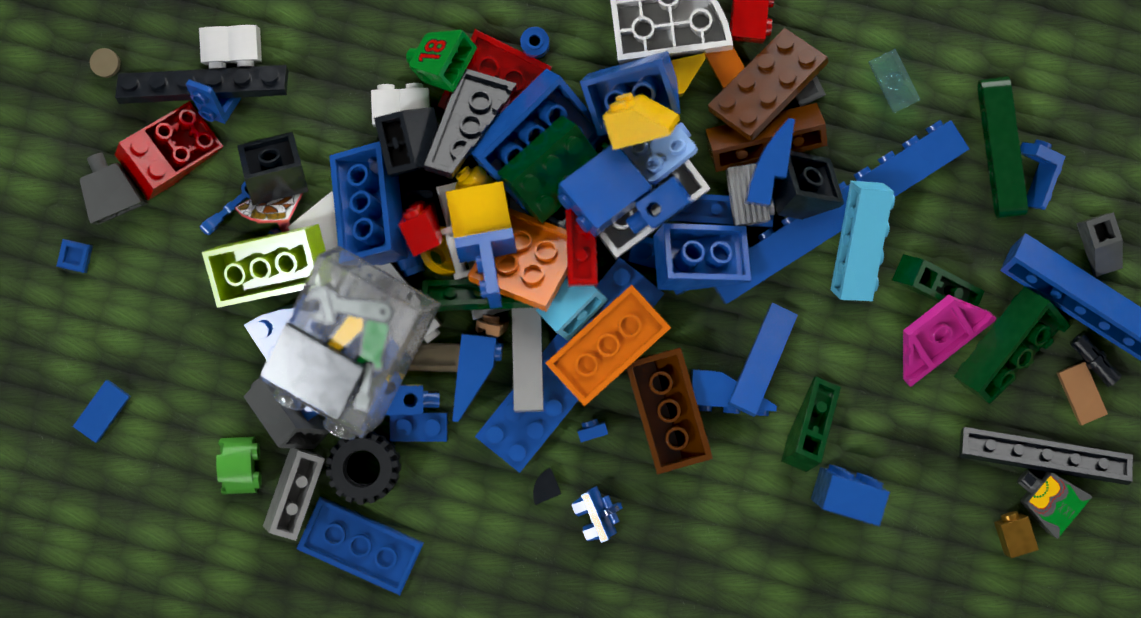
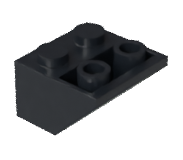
(406, 139)

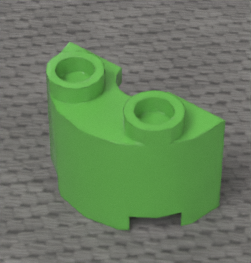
(237, 465)

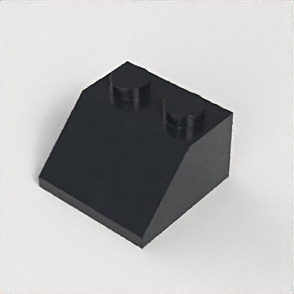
(272, 168)
(808, 187)

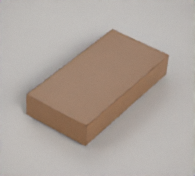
(1082, 393)

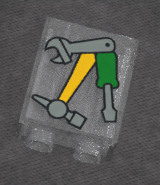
(367, 319)

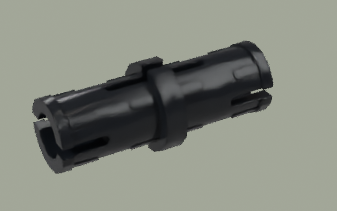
(1095, 359)

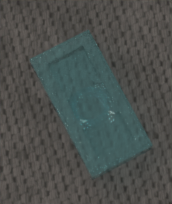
(894, 81)

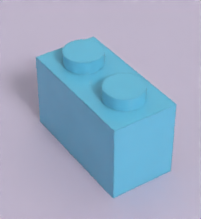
(572, 308)

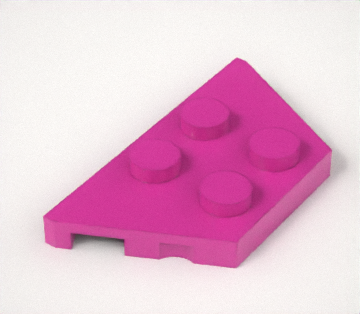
(940, 335)

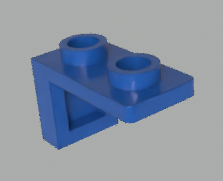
(209, 105)
(1047, 172)

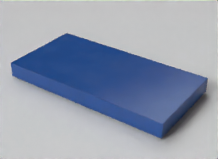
(360, 545)

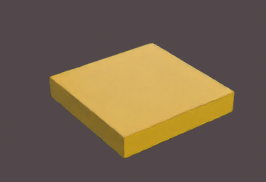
(478, 209)

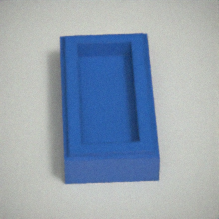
(101, 411)

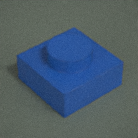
(592, 429)

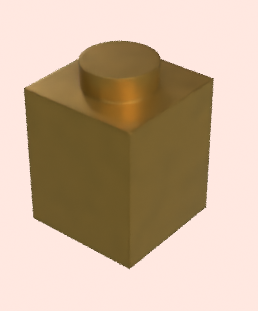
(1016, 534)

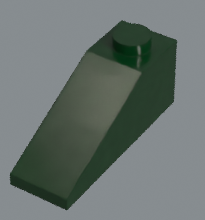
(934, 281)
(812, 426)

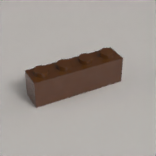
(732, 149)

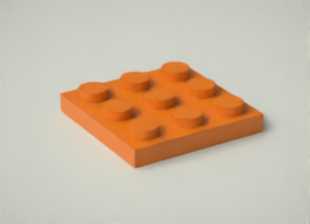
(537, 267)

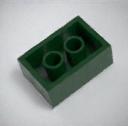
(544, 164)

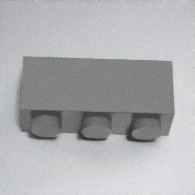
(293, 493)

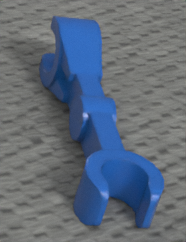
(214, 221)

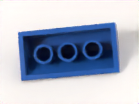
(367, 205)

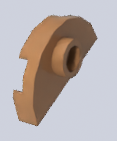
(492, 324)

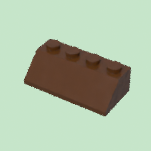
(669, 410)

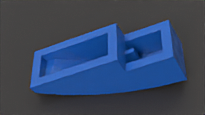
(770, 166)

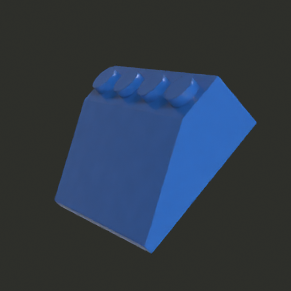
(526, 119)

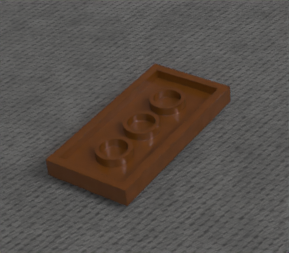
(768, 84)

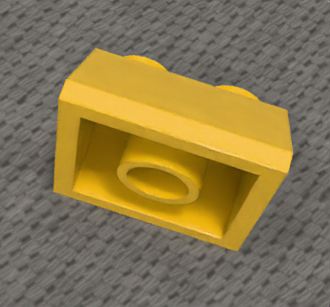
(638, 120)

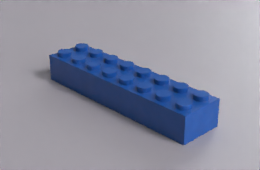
(521, 434)

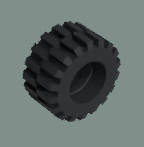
(355, 490)

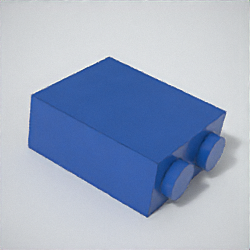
(603, 190)

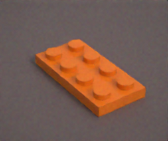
(608, 345)

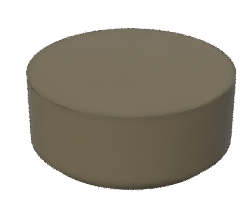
(105, 63)

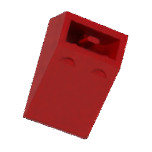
(167, 150)

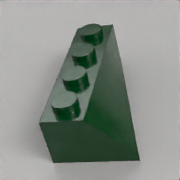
(1010, 344)

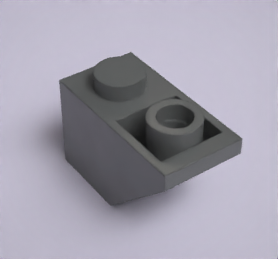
(1102, 243)

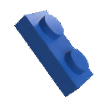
(419, 428)

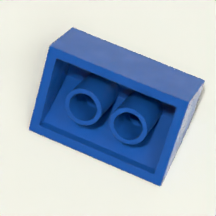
(646, 76)

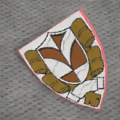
(276, 211)

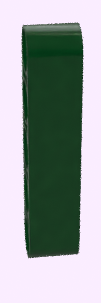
(1002, 147)

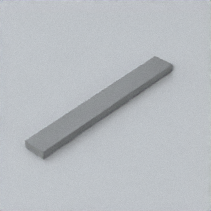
(527, 355)

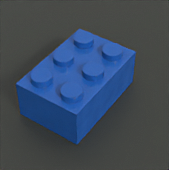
(850, 495)

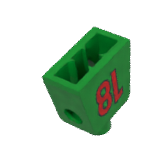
(442, 58)

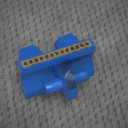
(601, 513)

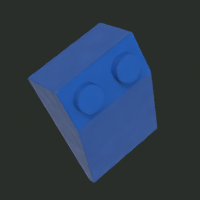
(700, 256)
(475, 364)

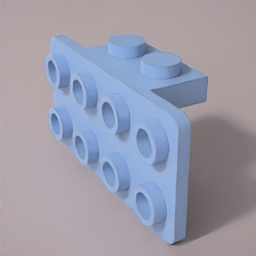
(662, 155)

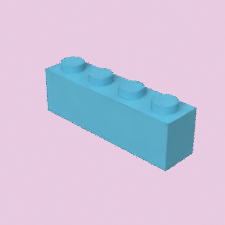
(862, 241)

